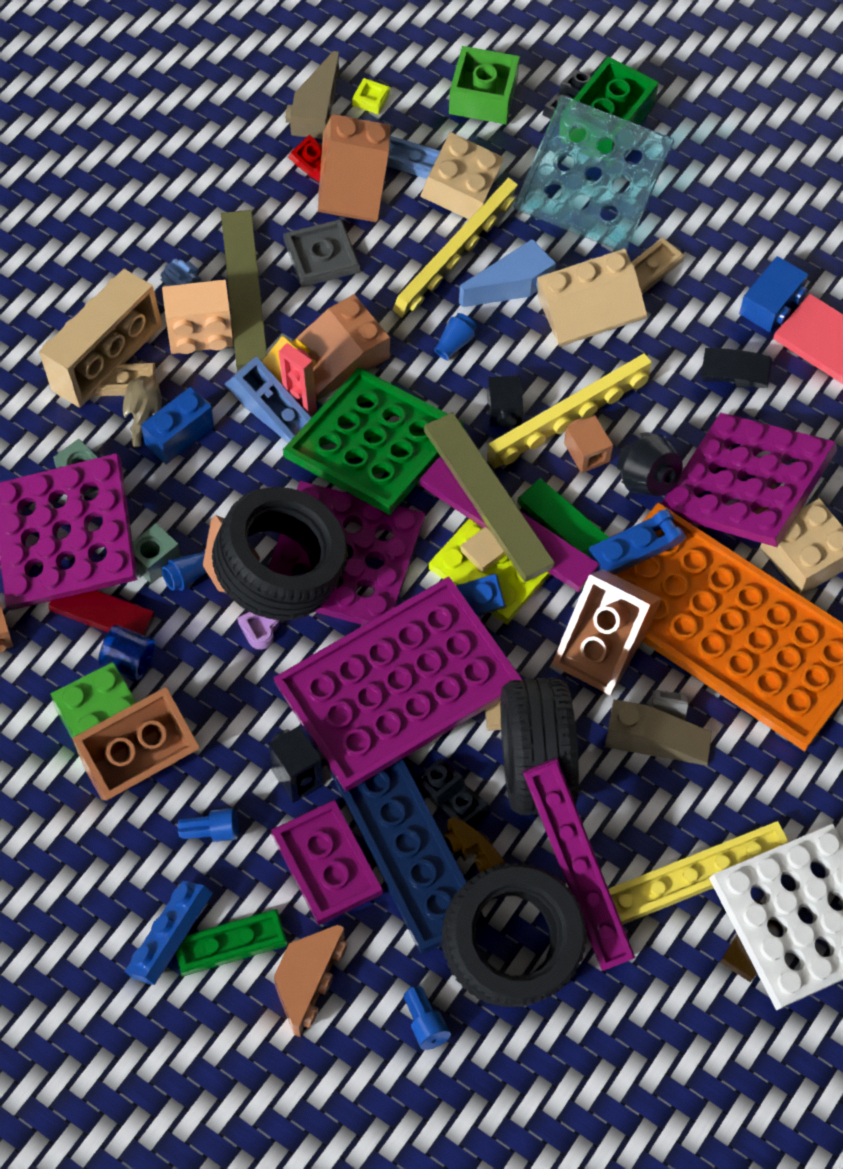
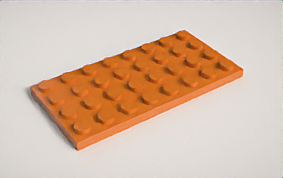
(743, 633)

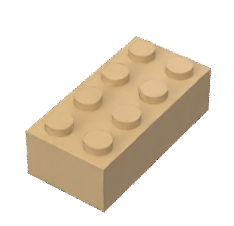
(101, 337)

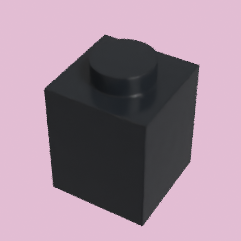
(505, 401)

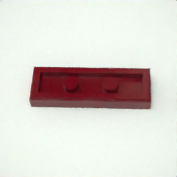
(103, 611)

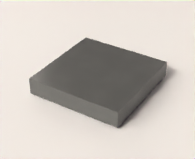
(321, 253)

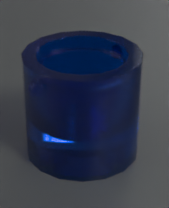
(127, 650)

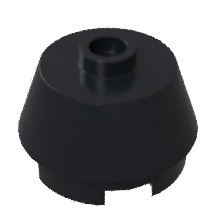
(650, 465)

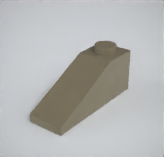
(314, 100)
(656, 733)

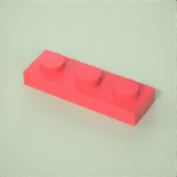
(298, 376)

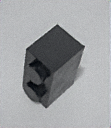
(295, 763)

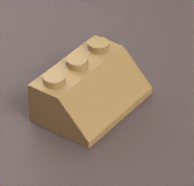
(591, 297)

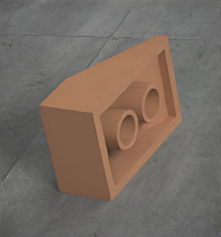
(353, 167)
(343, 341)
(605, 630)

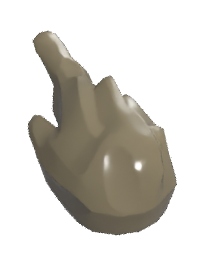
(141, 400)

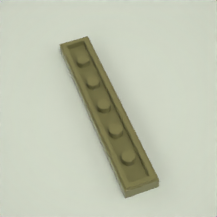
(243, 287)
(489, 497)

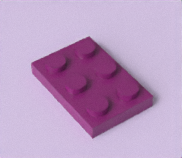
(326, 862)

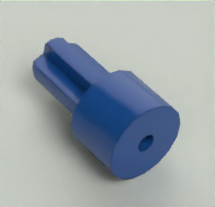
(219, 825)
(428, 1024)

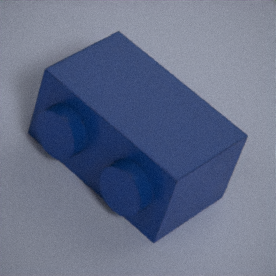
(774, 294)
(177, 425)

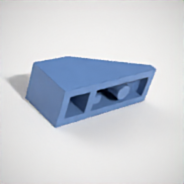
(509, 277)
(268, 399)

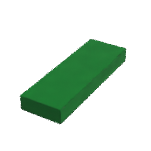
(560, 516)
(230, 942)

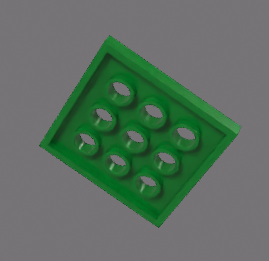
(351, 443)

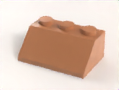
(134, 744)

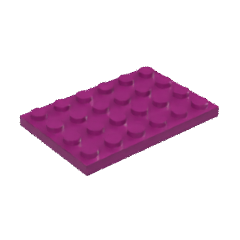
(396, 683)

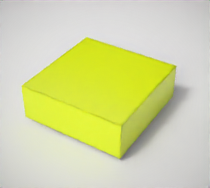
(371, 96)

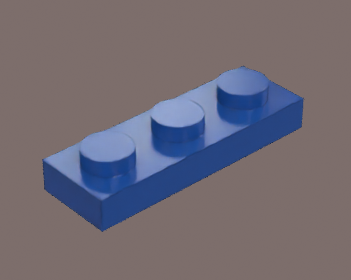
(168, 932)

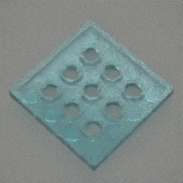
(557, 144)

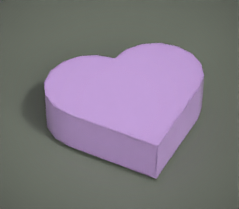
(258, 629)

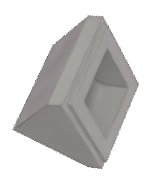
(670, 702)

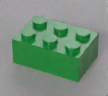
(617, 92)

